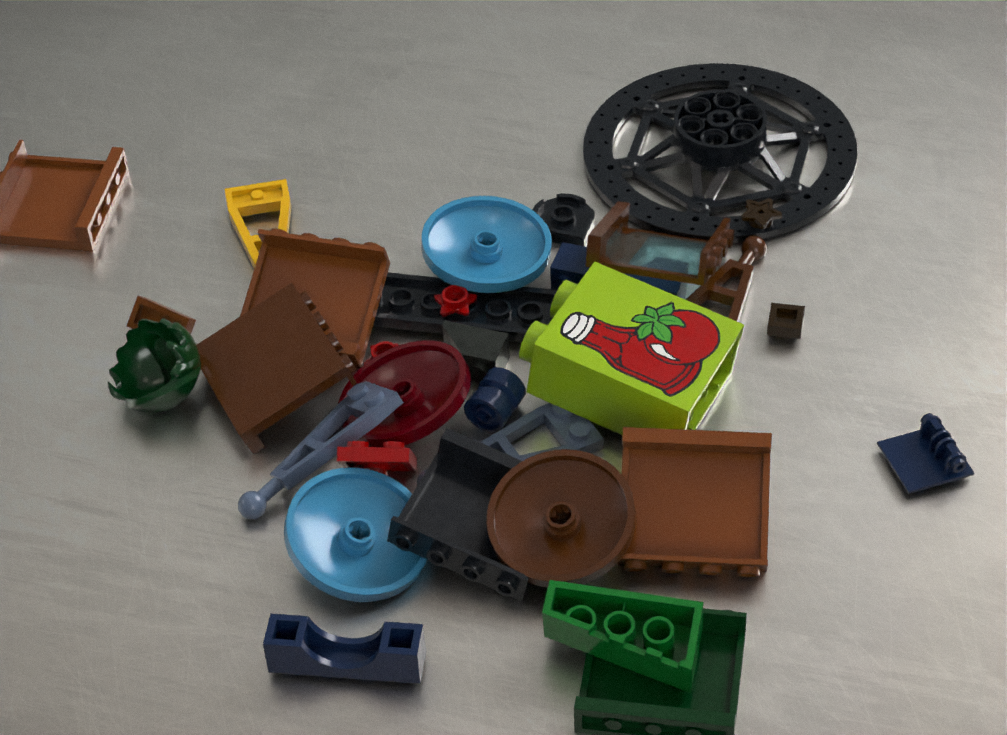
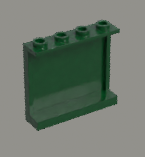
(630, 703)

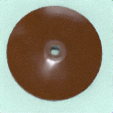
(561, 517)

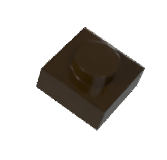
(786, 320)

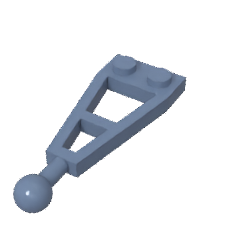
(364, 400)
(568, 428)

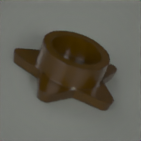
(760, 214)

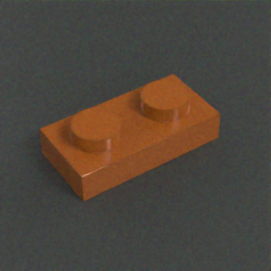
(148, 309)

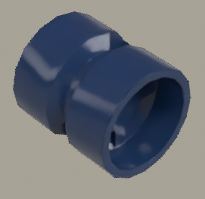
(494, 400)

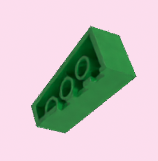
(628, 629)

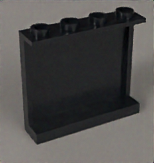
(449, 514)

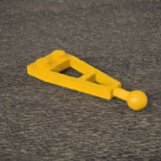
(253, 200)

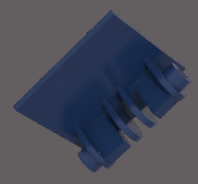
(925, 456)

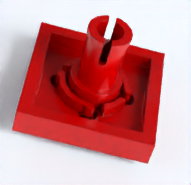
(385, 459)

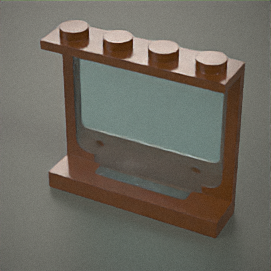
(655, 252)

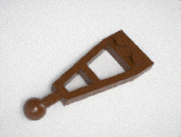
(752, 250)

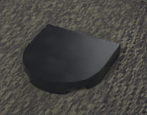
(567, 218)

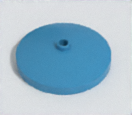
(486, 244)
(341, 531)

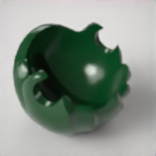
(155, 366)

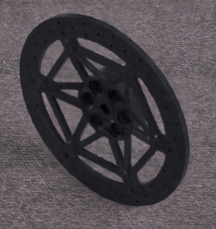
(720, 135)

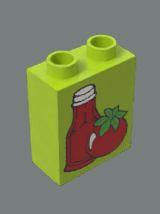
(629, 353)

